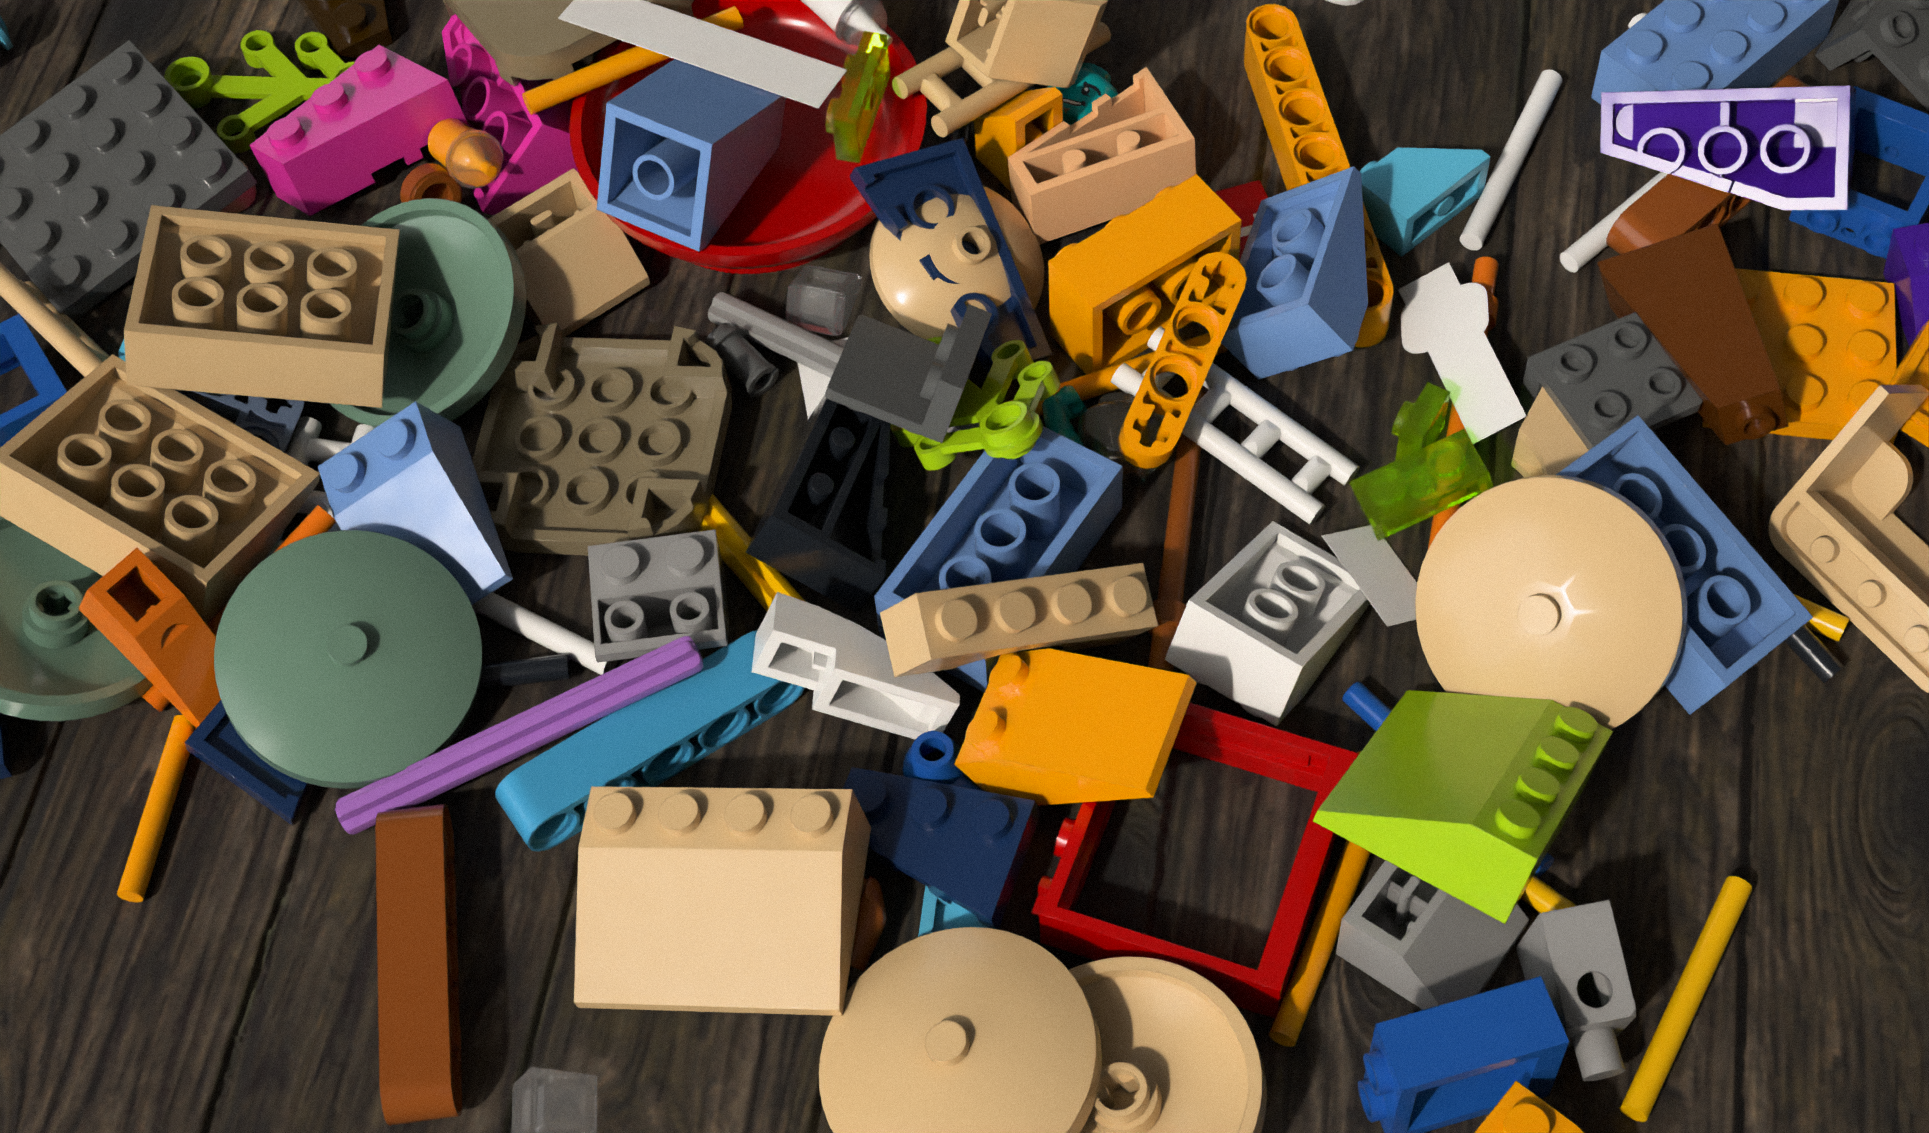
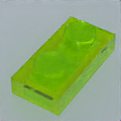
(863, 87)
(1421, 484)

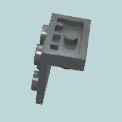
(1892, 32)
(907, 376)
(1609, 380)

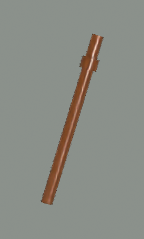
(1169, 600)

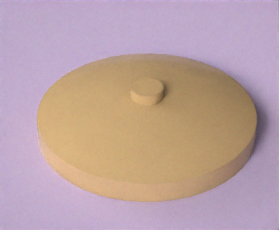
(1553, 598)
(962, 1040)
(1170, 1052)

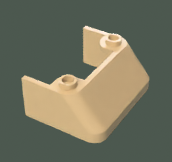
(1850, 543)

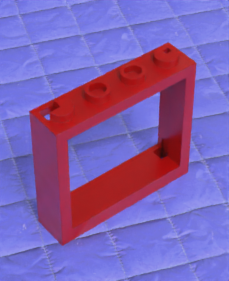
(1246, 747)

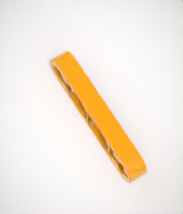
(1180, 358)

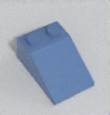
(1302, 277)
(421, 487)

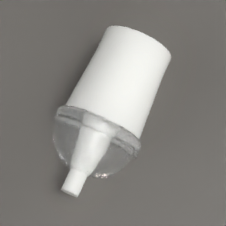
(851, 18)

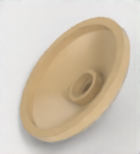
(926, 303)

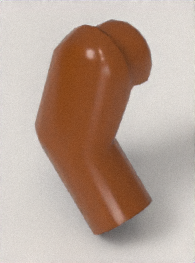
(870, 923)

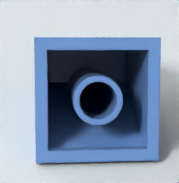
(685, 150)

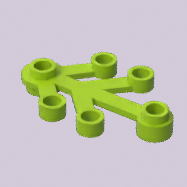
(279, 93)
(1005, 428)

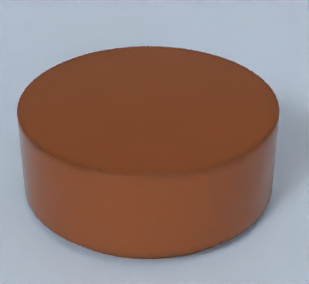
(430, 182)

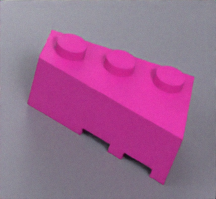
(353, 128)

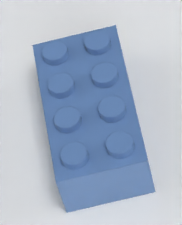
(1713, 45)
(1009, 525)
(1733, 597)

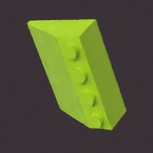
(1467, 790)

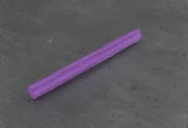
(521, 734)

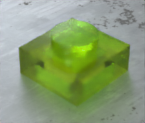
(1422, 421)

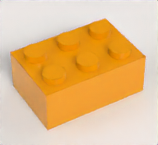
(1130, 274)

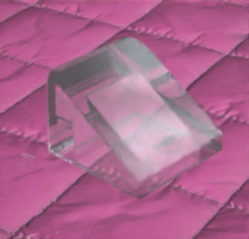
(822, 299)
(554, 1102)

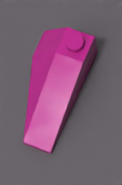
(532, 145)

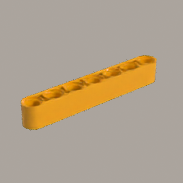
(1306, 134)

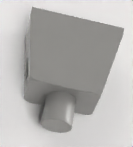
(1586, 979)

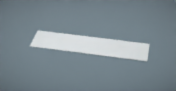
(709, 47)

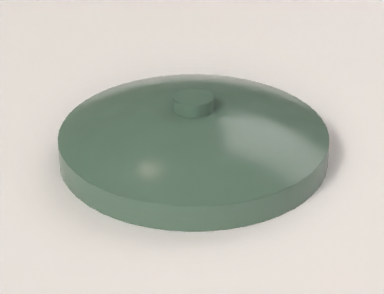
(452, 311)
(49, 651)
(348, 658)

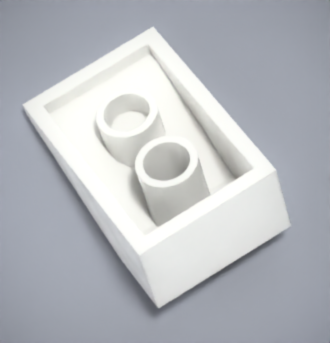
(1268, 623)

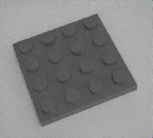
(92, 166)

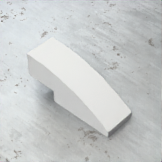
(848, 670)

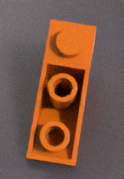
(156, 633)

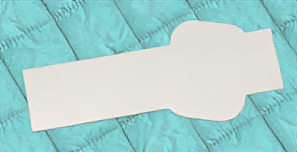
(1450, 326)

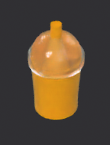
(467, 153)

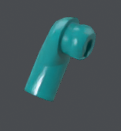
(1060, 410)

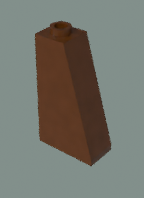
(1702, 320)

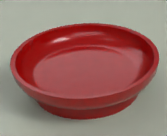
(803, 194)

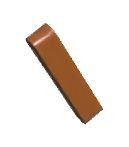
(1677, 207)
(417, 966)

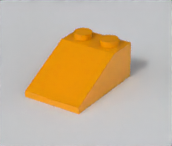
(1073, 728)

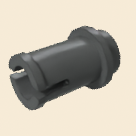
(742, 359)

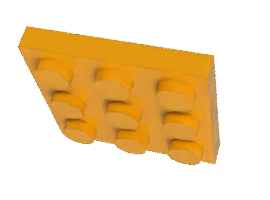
(1825, 343)

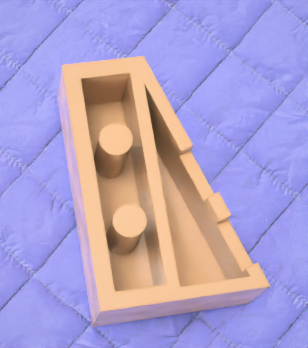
(1102, 162)

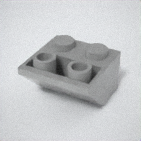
(657, 593)
(1424, 939)

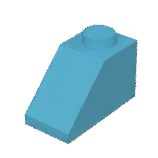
(1420, 191)

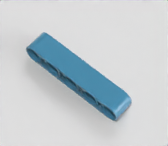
(642, 743)

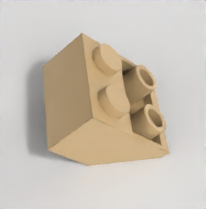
(1026, 38)
(570, 254)

